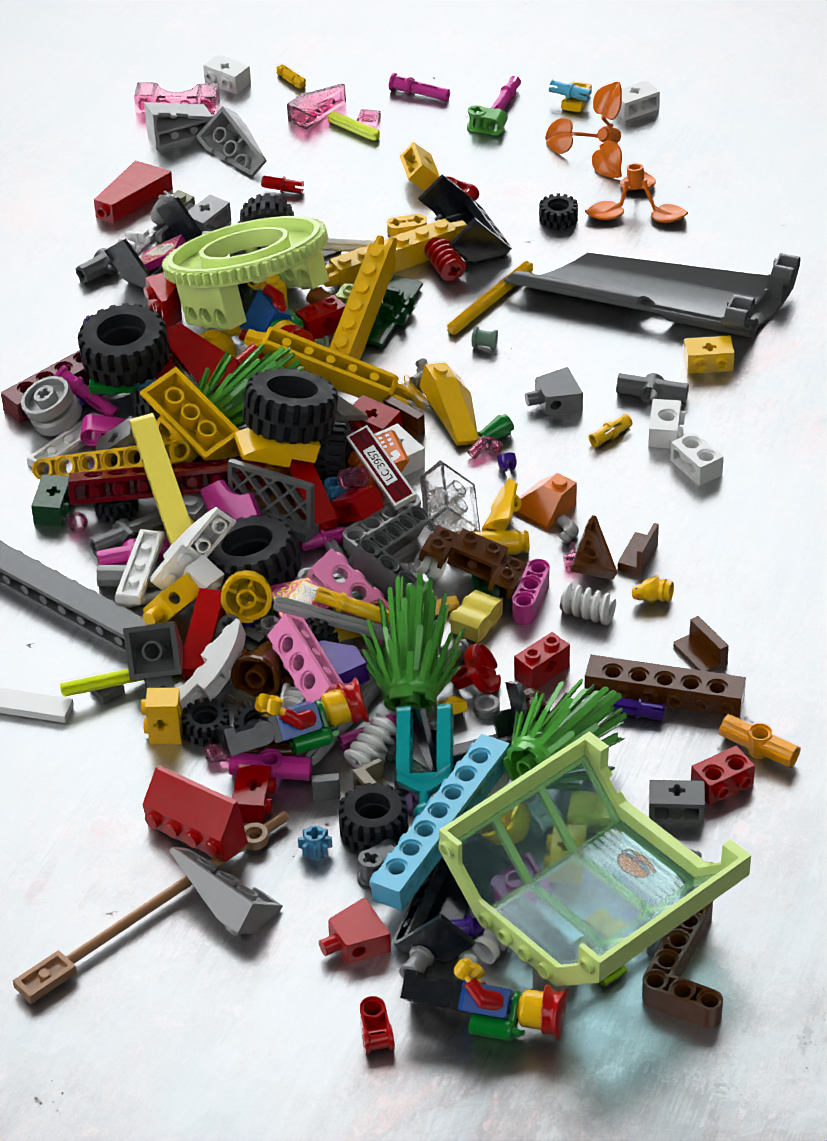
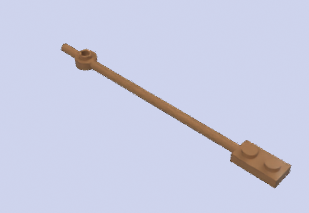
(59, 968)

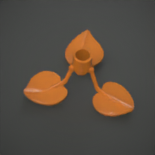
(608, 158)
(635, 180)

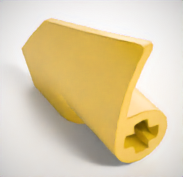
(503, 507)

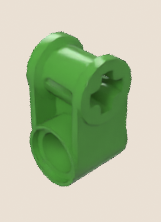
(485, 120)

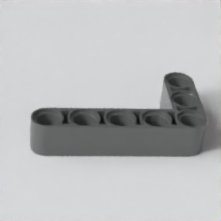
(375, 551)

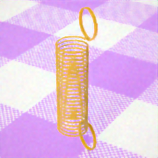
(416, 391)

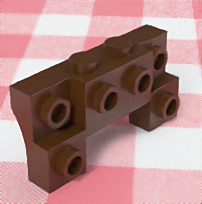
(475, 556)

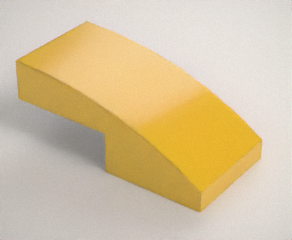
(575, 104)

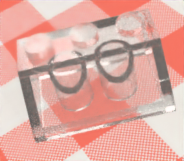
(449, 499)

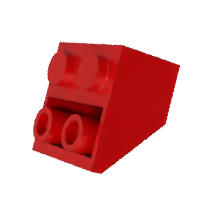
(163, 298)

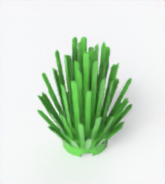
(231, 392)
(414, 669)
(561, 726)

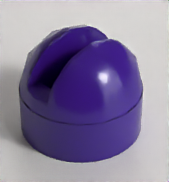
(506, 461)

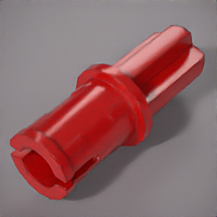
(282, 184)

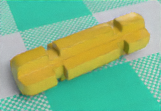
(291, 76)

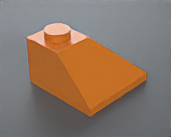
(548, 500)

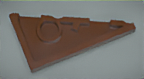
(593, 553)

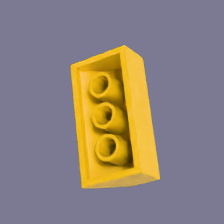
(191, 415)

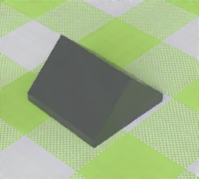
(153, 650)

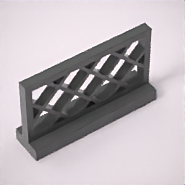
(303, 529)

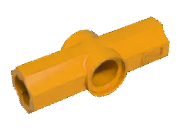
(759, 741)

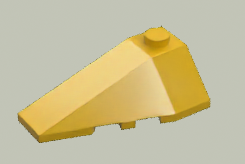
(450, 401)

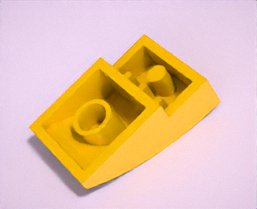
(258, 449)

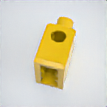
(162, 607)

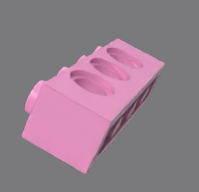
(335, 563)
(303, 657)

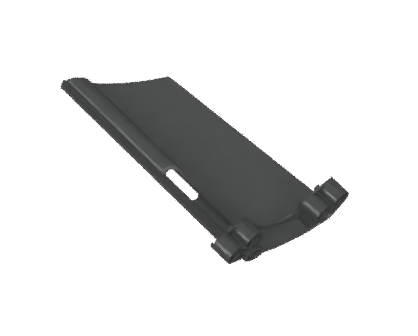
(697, 295)

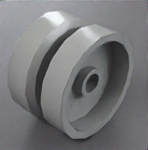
(51, 406)

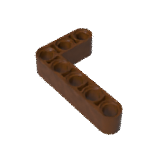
(662, 980)

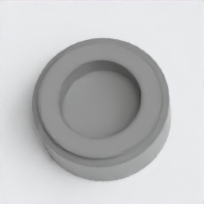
(486, 706)

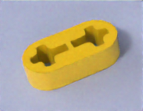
(405, 223)

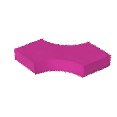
(235, 504)

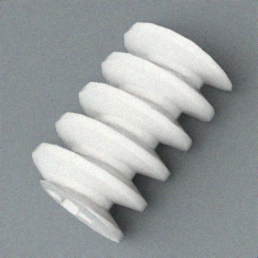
(587, 605)
(371, 741)

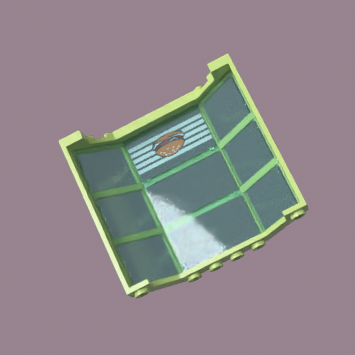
(577, 869)

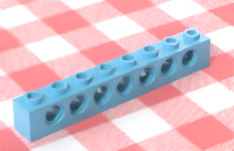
(418, 849)

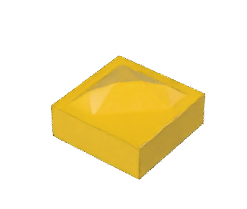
(459, 705)

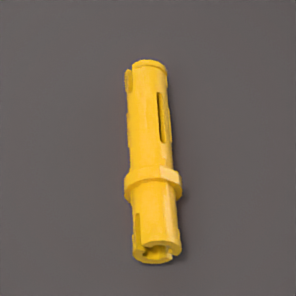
(349, 604)

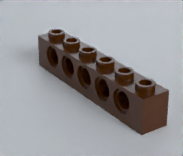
(667, 685)

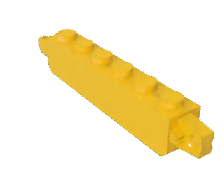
(407, 254)
(365, 298)
(342, 371)

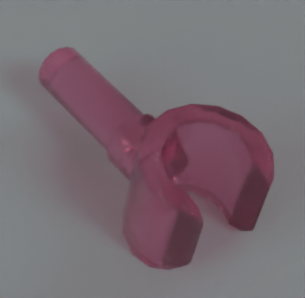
(568, 558)

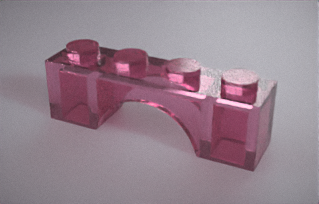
(200, 94)

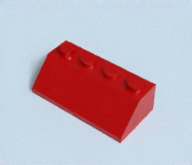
(194, 814)

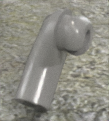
(415, 379)
(570, 529)

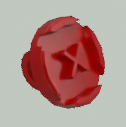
(478, 670)

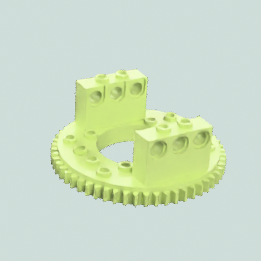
(209, 278)

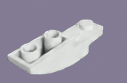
(194, 542)
(216, 670)

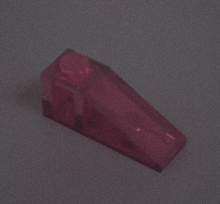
(315, 105)

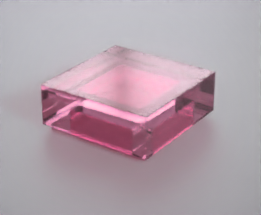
(369, 117)

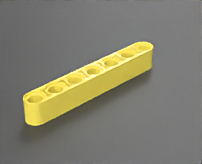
(160, 476)

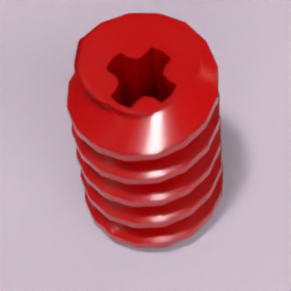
(445, 259)

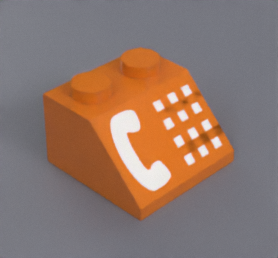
(395, 450)

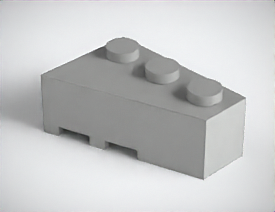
(174, 122)

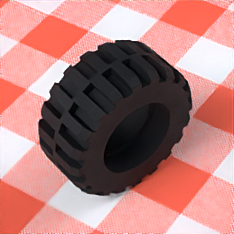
(124, 345)
(290, 406)
(259, 546)

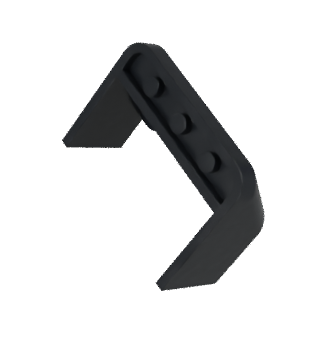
(481, 236)
(126, 259)
(503, 727)
(429, 917)

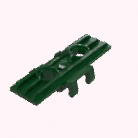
(396, 308)

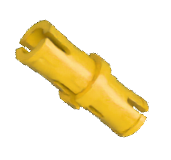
(601, 435)

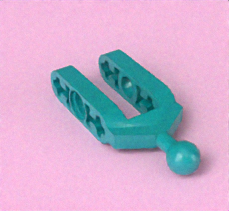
(423, 783)

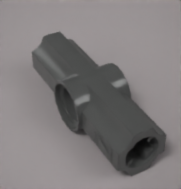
(652, 387)
(125, 530)

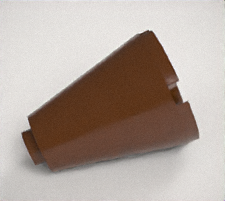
(258, 671)

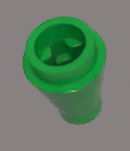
(498, 427)

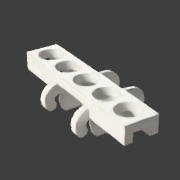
(140, 237)

